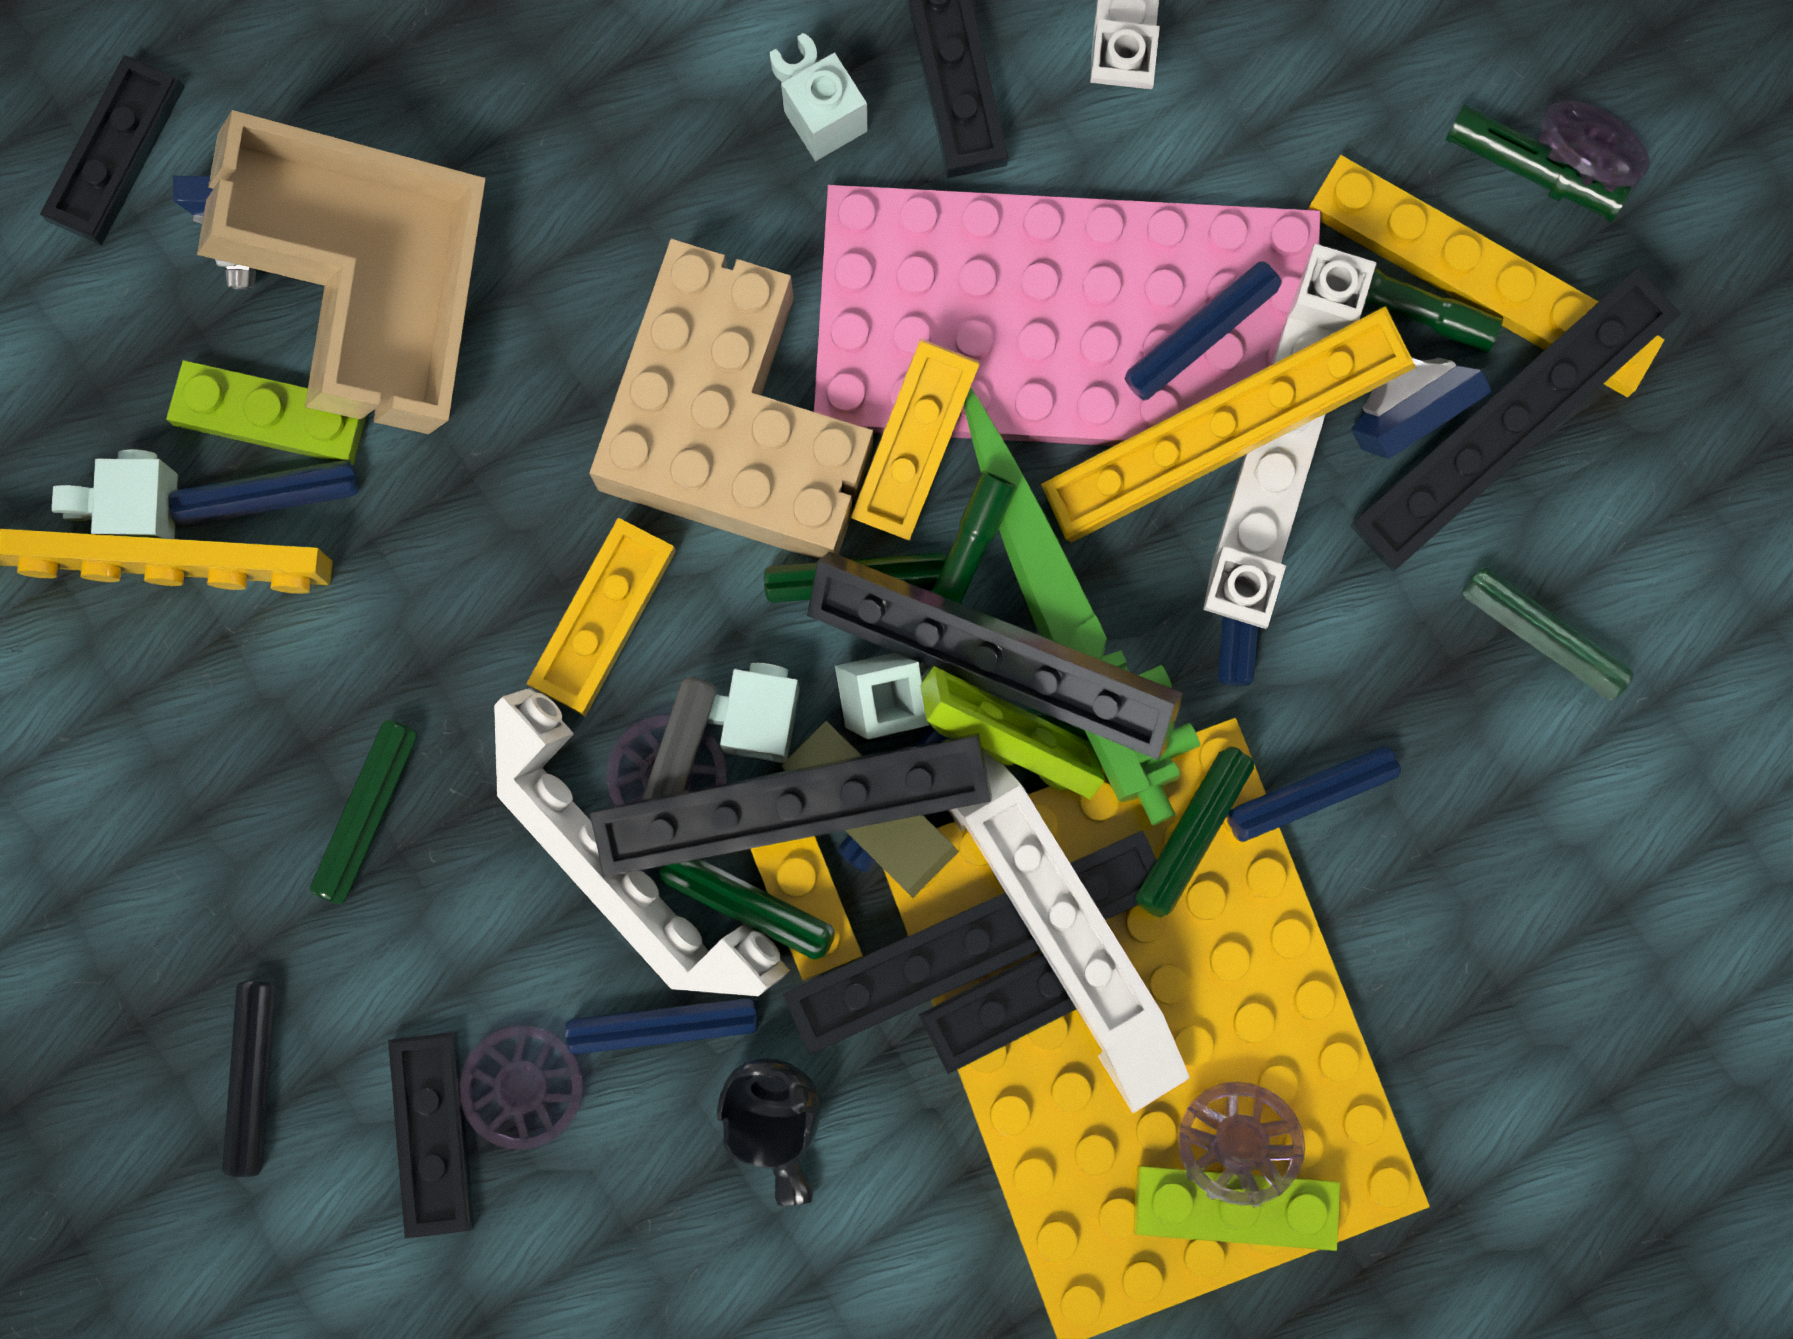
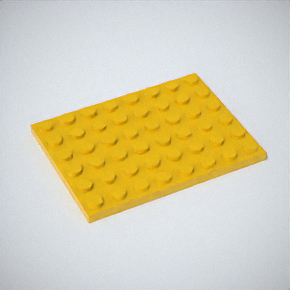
(1245, 1003)

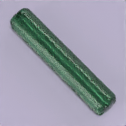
(1547, 633)

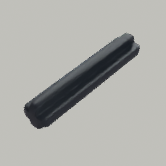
(248, 1079)

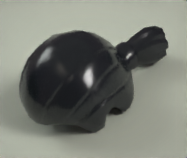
(771, 1122)

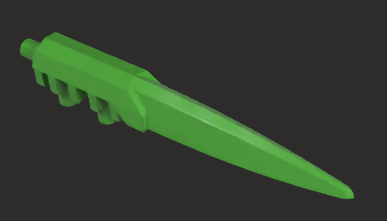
(1068, 619)

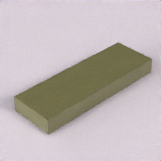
(905, 848)

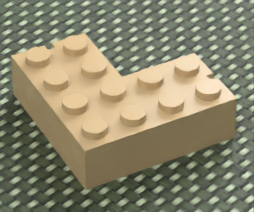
(382, 239)
(699, 434)

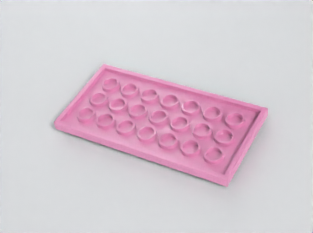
(1045, 299)

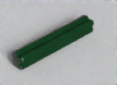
(796, 581)
(363, 812)
(1195, 832)
(750, 906)

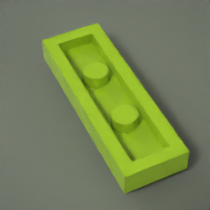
(260, 413)
(1011, 733)
(1178, 1208)

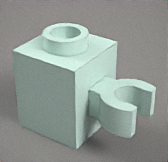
(820, 99)
(126, 498)
(882, 694)
(757, 713)

